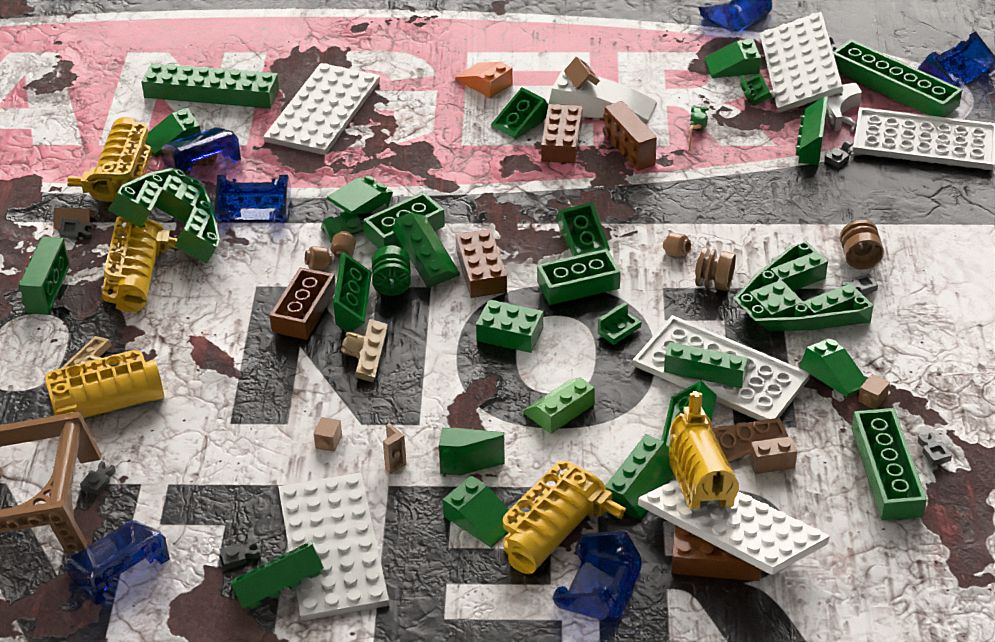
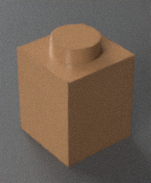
(874, 391)
(327, 434)

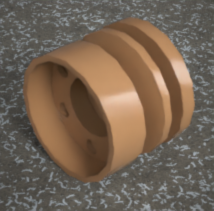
(861, 244)
(716, 269)

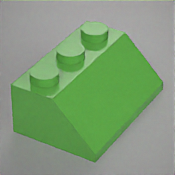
(562, 404)

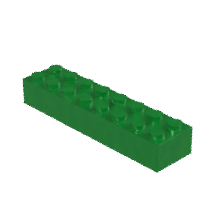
(897, 79)
(210, 85)

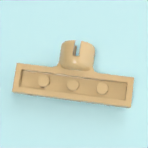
(366, 349)
(91, 351)

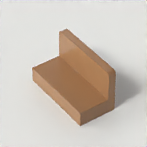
(579, 72)
(72, 213)
(394, 449)

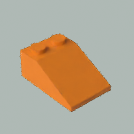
(487, 77)

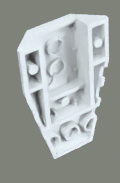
(596, 97)

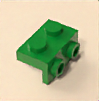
(755, 89)
(341, 223)
(618, 324)

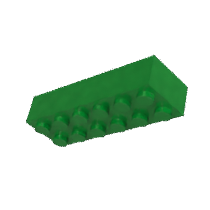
(888, 464)

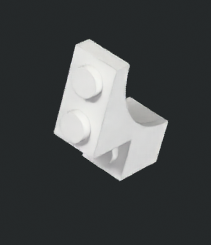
(842, 102)

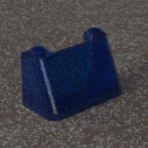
(736, 13)
(961, 63)
(186, 150)
(252, 200)
(113, 555)
(603, 578)

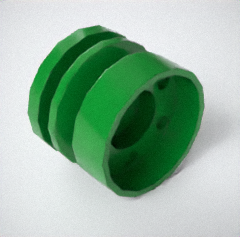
(391, 270)

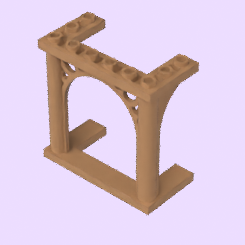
(73, 443)

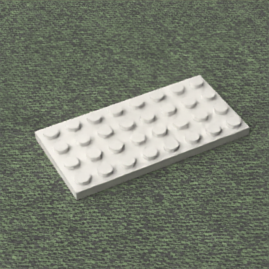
(801, 62)
(322, 109)
(925, 138)
(768, 382)
(340, 525)
(746, 530)

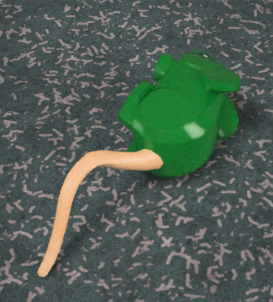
(698, 120)

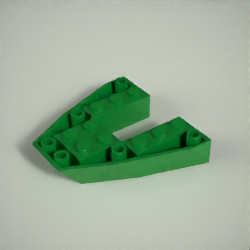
(180, 198)
(777, 308)

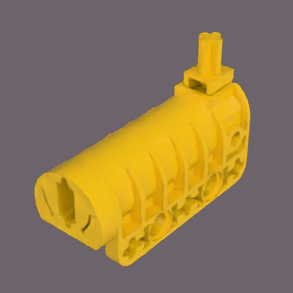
(117, 161)
(133, 262)
(106, 387)
(699, 459)
(553, 514)

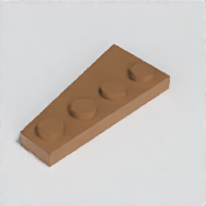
(737, 438)

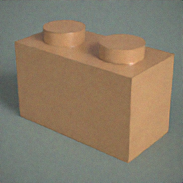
(773, 455)

